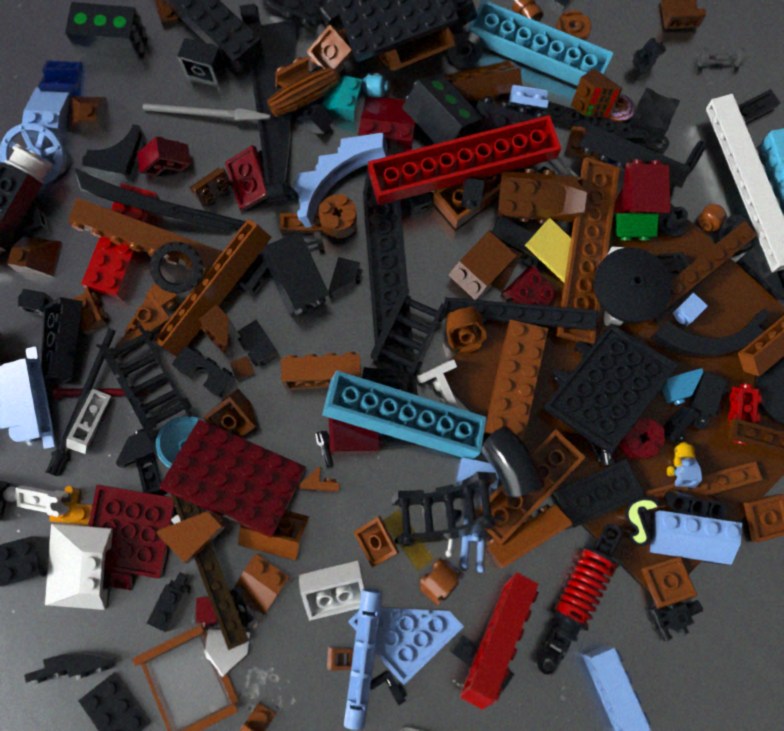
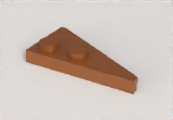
(149, 315)

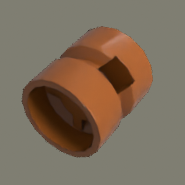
(528, 9)

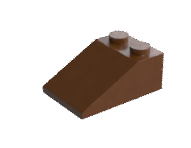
(482, 265)

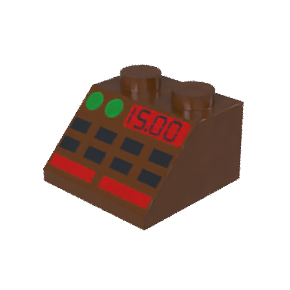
(596, 95)

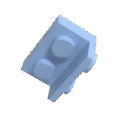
(529, 97)

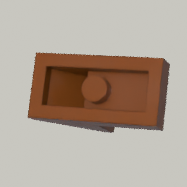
(314, 483)
(259, 718)

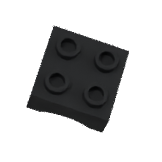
(654, 112)

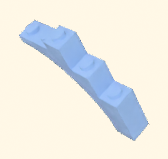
(331, 168)

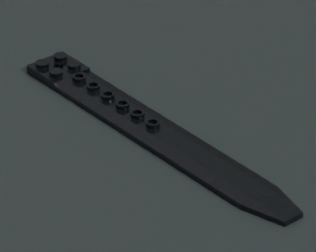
(387, 278)

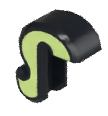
(636, 518)

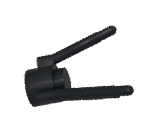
(604, 457)

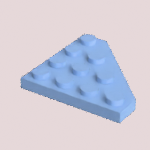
(411, 637)

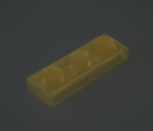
(418, 552)

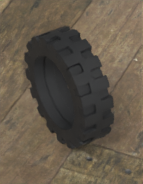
(173, 287)

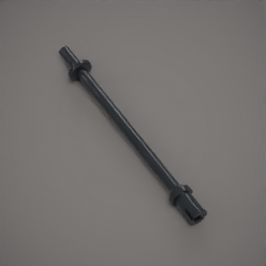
(59, 454)

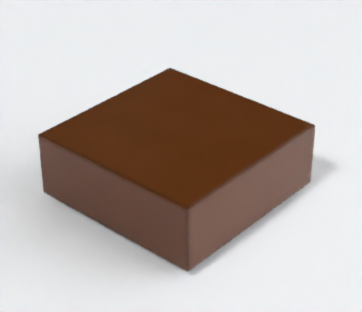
(242, 368)

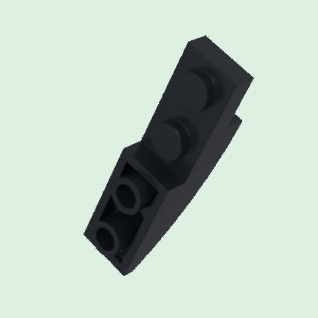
(73, 664)

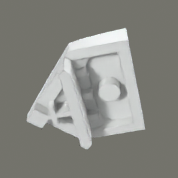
(218, 652)

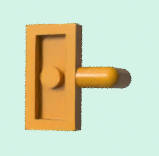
(77, 512)

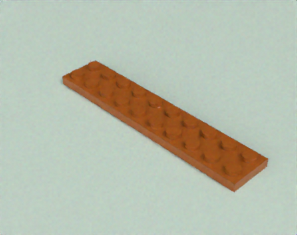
(589, 243)

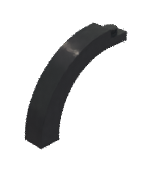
(697, 347)

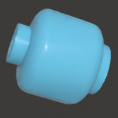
(375, 85)

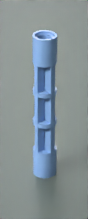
(363, 659)

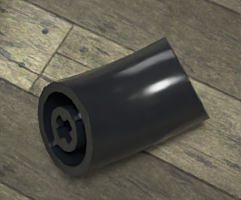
(512, 462)

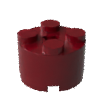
(653, 439)

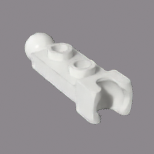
(37, 499)

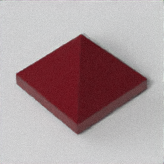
(121, 580)

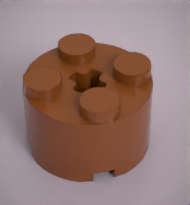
(337, 206)
(465, 329)
(441, 581)

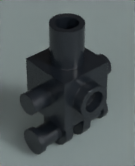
(677, 618)

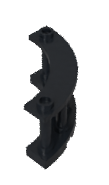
(132, 392)
(477, 482)

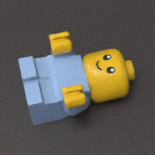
(688, 470)

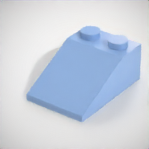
(48, 110)

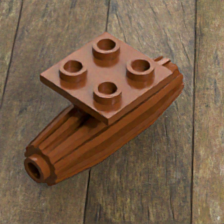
(300, 86)

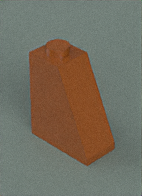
(192, 535)

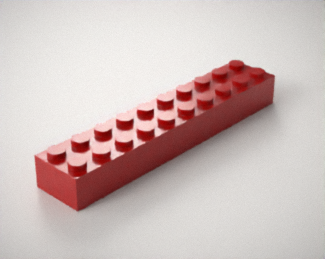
(463, 158)

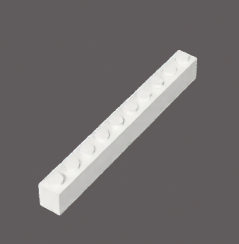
(749, 177)

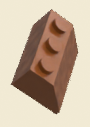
(285, 541)

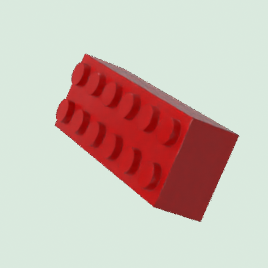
(115, 264)
(499, 642)

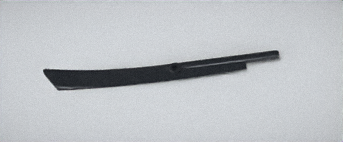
(105, 190)

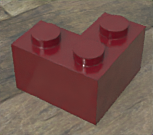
(162, 155)

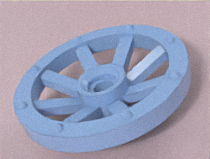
(57, 147)

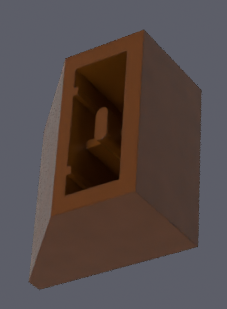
(220, 328)

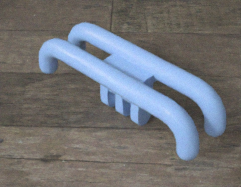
(479, 537)

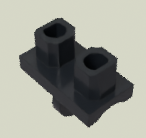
(648, 54)

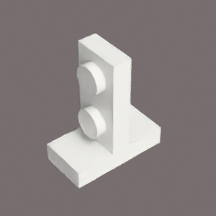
(440, 381)

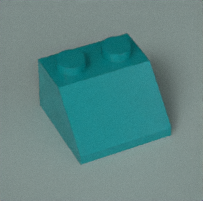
(344, 98)

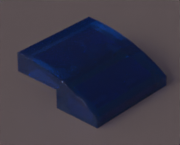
(61, 76)

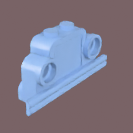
(24, 400)

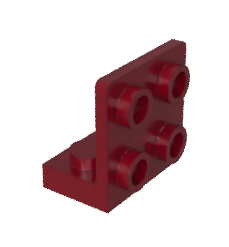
(531, 289)

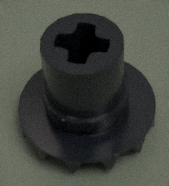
(675, 222)

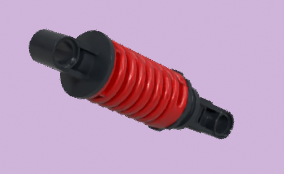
(579, 596)

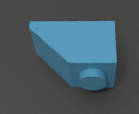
(681, 387)

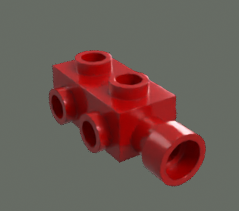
(744, 404)

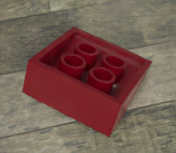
(389, 118)

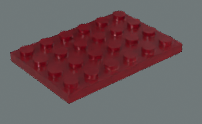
(233, 478)

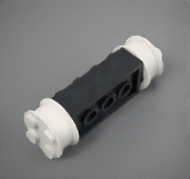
(19, 184)

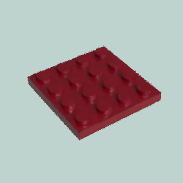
(134, 522)

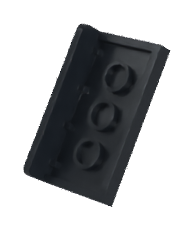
(502, 114)

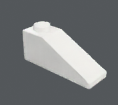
(88, 421)

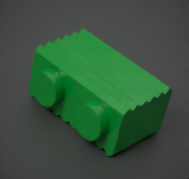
(636, 225)

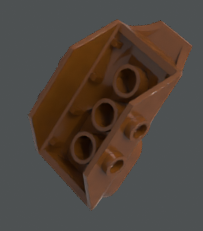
(541, 196)

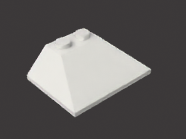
(77, 566)

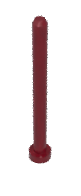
(58, 392)

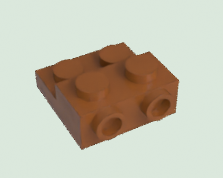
(330, 50)

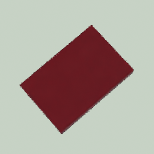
(247, 178)

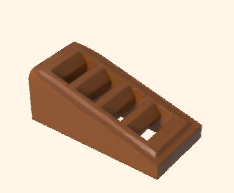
(340, 650)

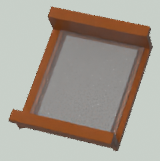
(187, 683)

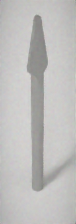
(239, 114)

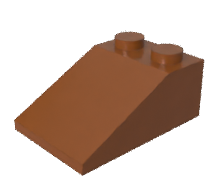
(263, 583)

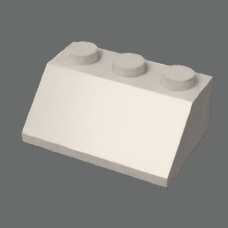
(331, 590)

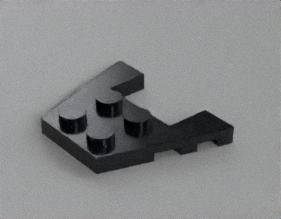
(675, 264)

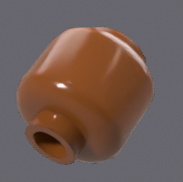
(713, 217)

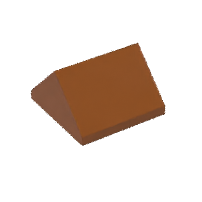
(376, 541)

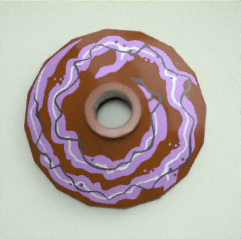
(624, 109)

